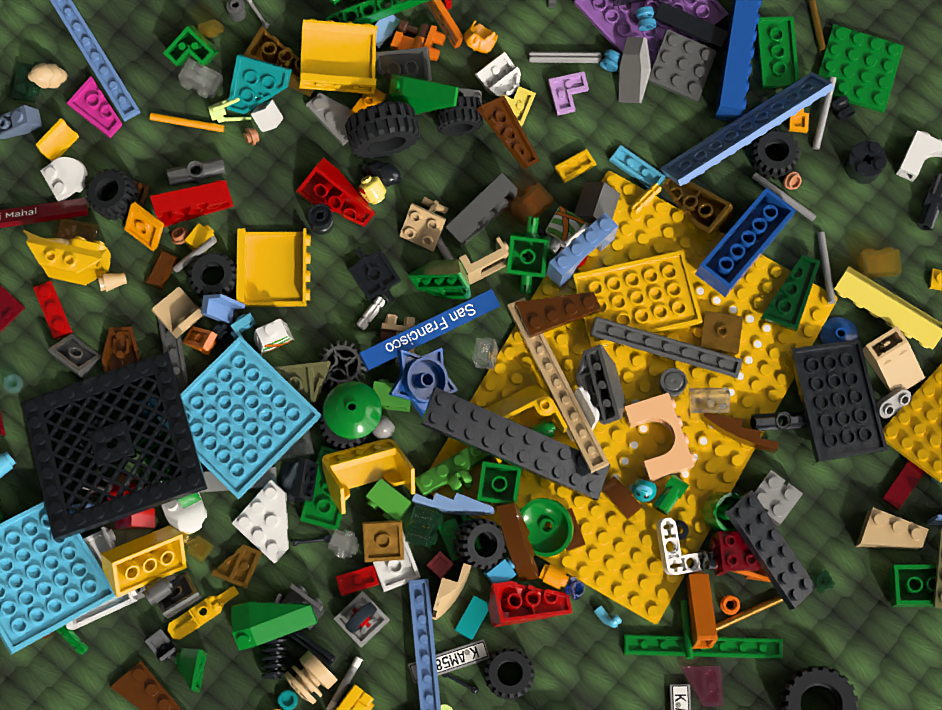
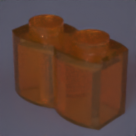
(532, 203)

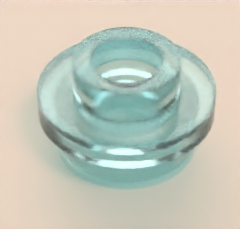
(9, 379)

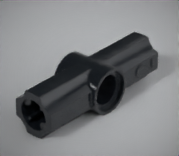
(931, 205)
(769, 421)

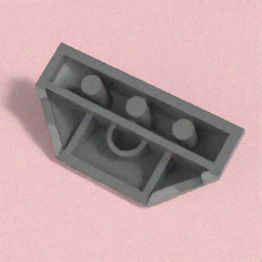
(600, 378)

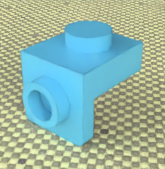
(242, 324)

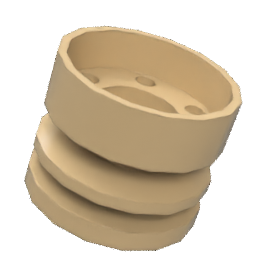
(310, 677)

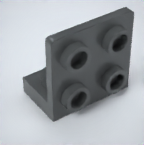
(299, 595)

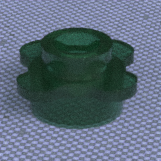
(828, 581)

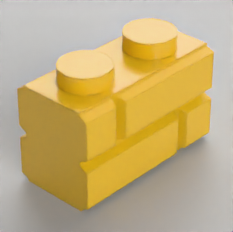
(356, 700)

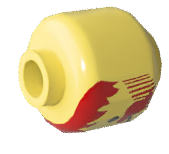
(372, 189)

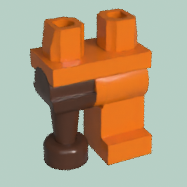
(424, 37)

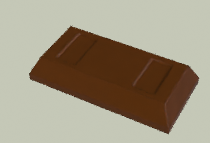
(162, 270)

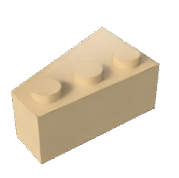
(889, 531)

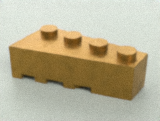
(269, 49)

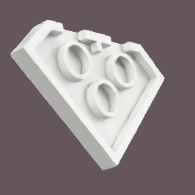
(266, 521)

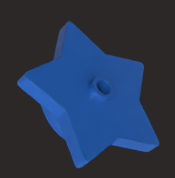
(420, 376)

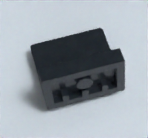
(299, 480)

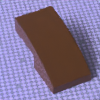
(621, 498)

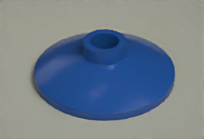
(830, 328)

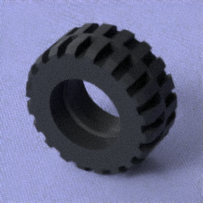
(382, 129)
(818, 676)

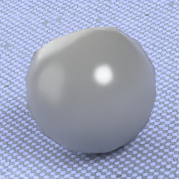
(384, 429)

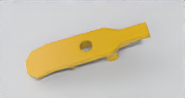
(192, 619)

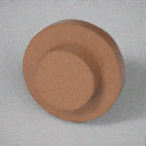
(251, 136)
(792, 180)
(179, 235)

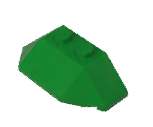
(442, 279)

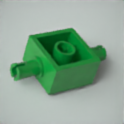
(520, 263)

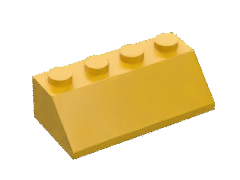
(144, 560)

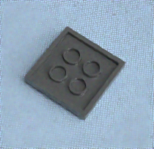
(682, 65)

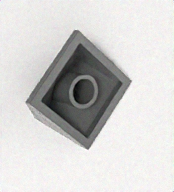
(596, 200)
(75, 355)
(183, 595)

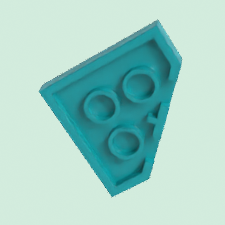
(256, 82)

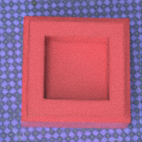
(440, 565)

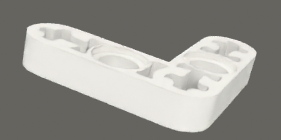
(675, 555)

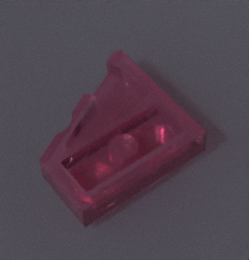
(706, 684)

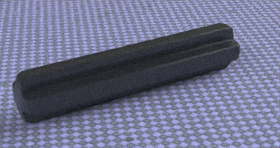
(308, 644)

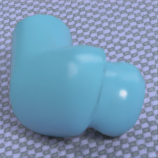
(606, 618)

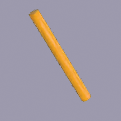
(187, 122)

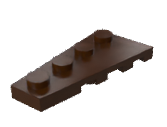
(508, 129)
(554, 312)

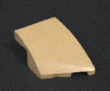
(449, 592)

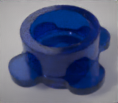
(575, 588)

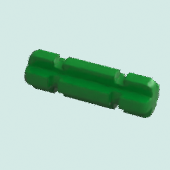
(73, 639)

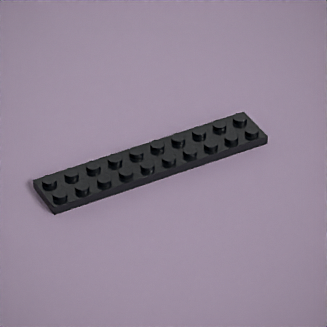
(512, 443)

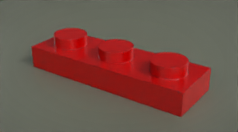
(53, 310)

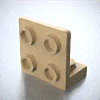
(177, 312)

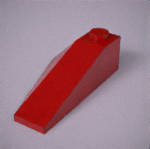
(518, 603)

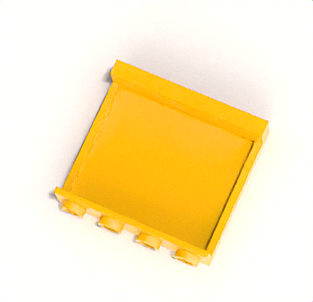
(338, 56)
(273, 268)

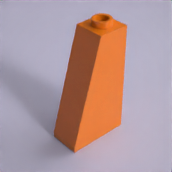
(701, 610)

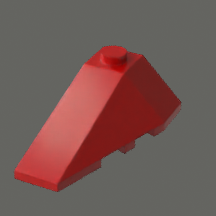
(330, 187)

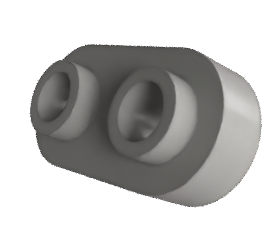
(894, 401)

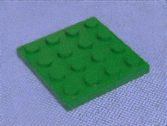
(862, 66)

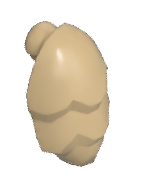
(47, 75)

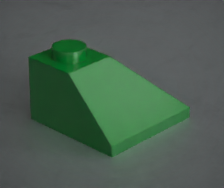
(191, 666)

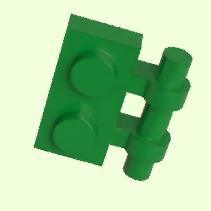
(447, 532)

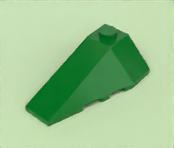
(263, 622)

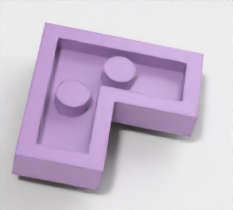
(563, 88)

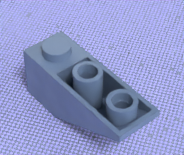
(19, 122)

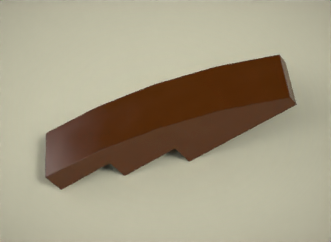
(733, 429)
(517, 541)

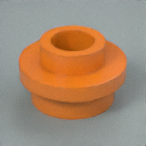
(736, 604)

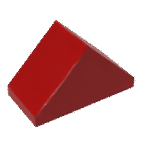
(141, 520)

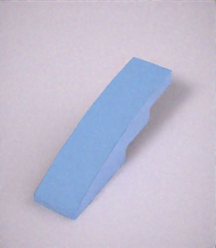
(459, 506)

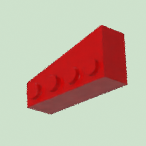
(191, 202)

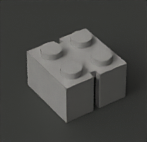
(777, 497)

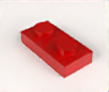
(357, 580)

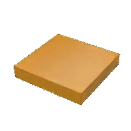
(143, 226)

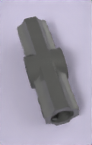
(184, 173)

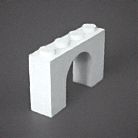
(920, 148)

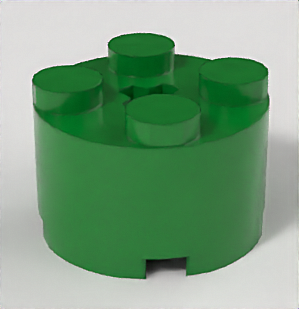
(715, 509)

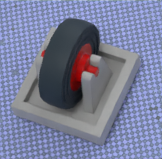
(361, 619)

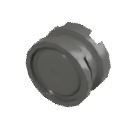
(672, 382)

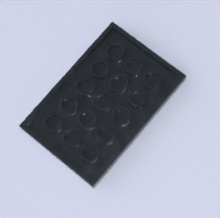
(837, 400)

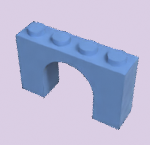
(597, 236)

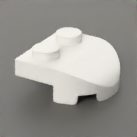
(499, 76)
(65, 177)
(187, 519)

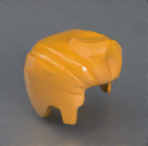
(480, 38)

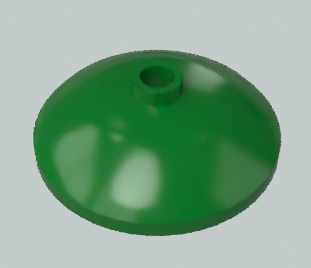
(356, 422)
(543, 539)

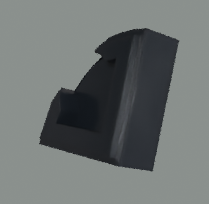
(707, 561)

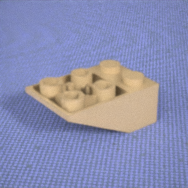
(893, 360)

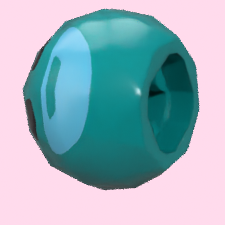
(644, 490)

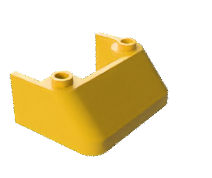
(525, 399)
(366, 465)

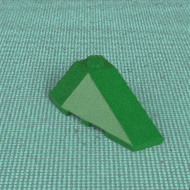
(422, 93)

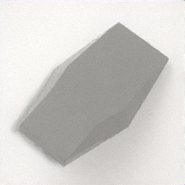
(634, 70)

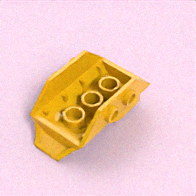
(71, 259)

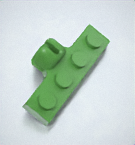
(452, 472)

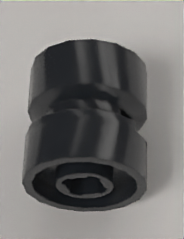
(320, 219)

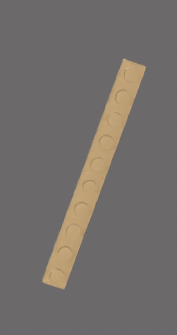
(562, 395)

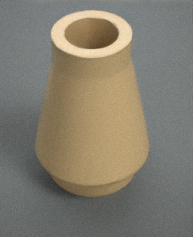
(110, 281)

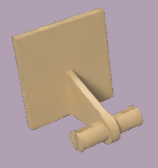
(423, 225)

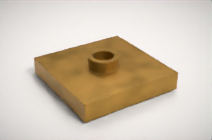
(721, 332)
(383, 540)

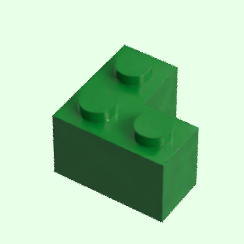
(191, 43)

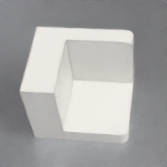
(267, 116)

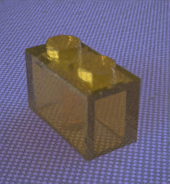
(880, 263)

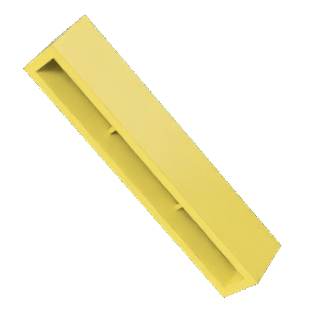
(890, 308)

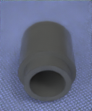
(236, 10)
(158, 590)

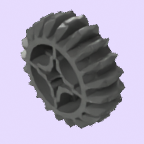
(334, 351)

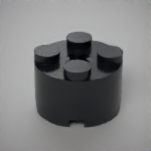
(874, 163)

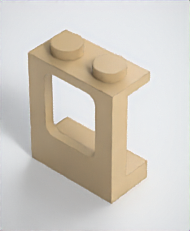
(475, 270)

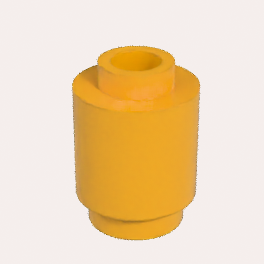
(554, 576)

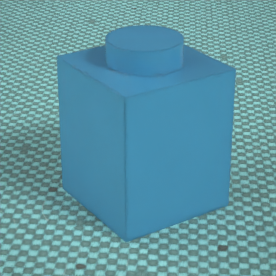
(501, 572)

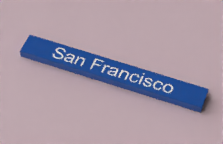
(429, 329)

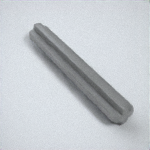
(565, 57)

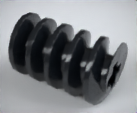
(273, 659)

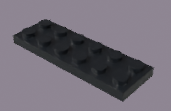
(770, 549)

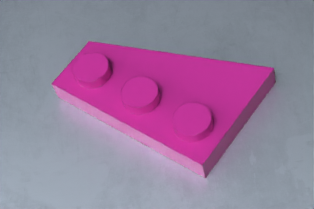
(94, 107)

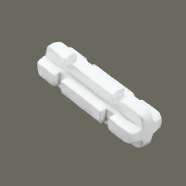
(370, 313)

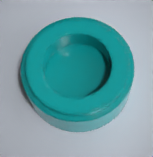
(287, 700)

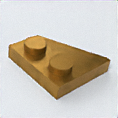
(239, 567)

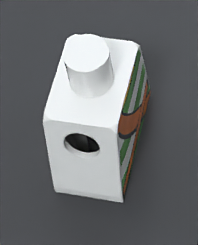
(564, 229)
(272, 336)

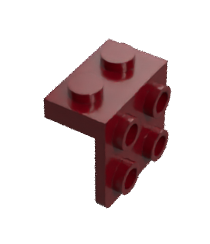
(731, 553)

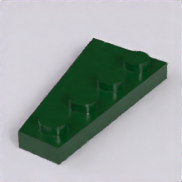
(790, 301)

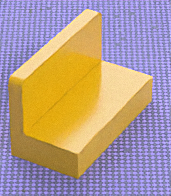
(56, 141)

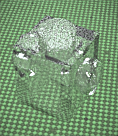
(485, 353)
(343, 544)

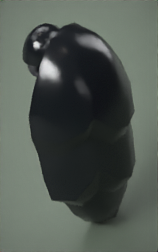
(385, 171)

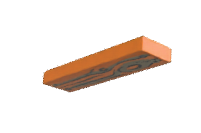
(446, 22)

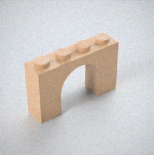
(661, 410)

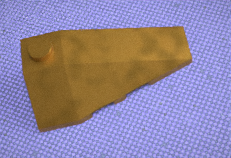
(700, 206)

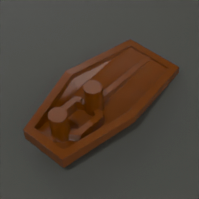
(120, 350)

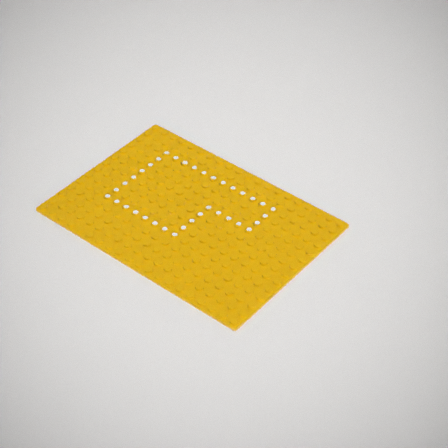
(620, 553)

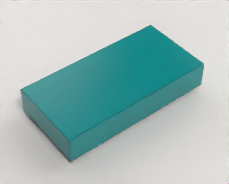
(472, 618)

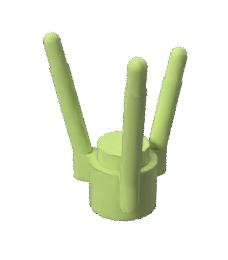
(218, 110)

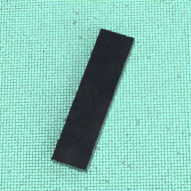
(691, 25)

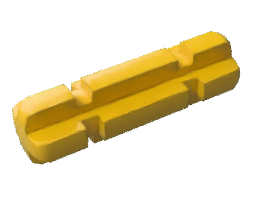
(645, 198)

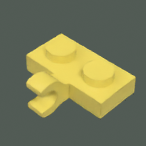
(521, 103)

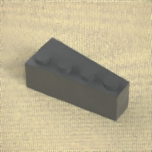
(481, 210)

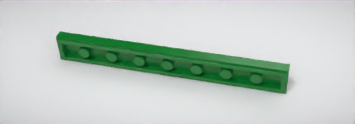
(724, 647)

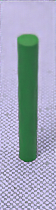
(686, 629)

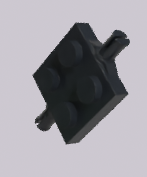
(374, 275)

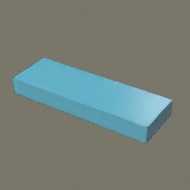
(636, 167)

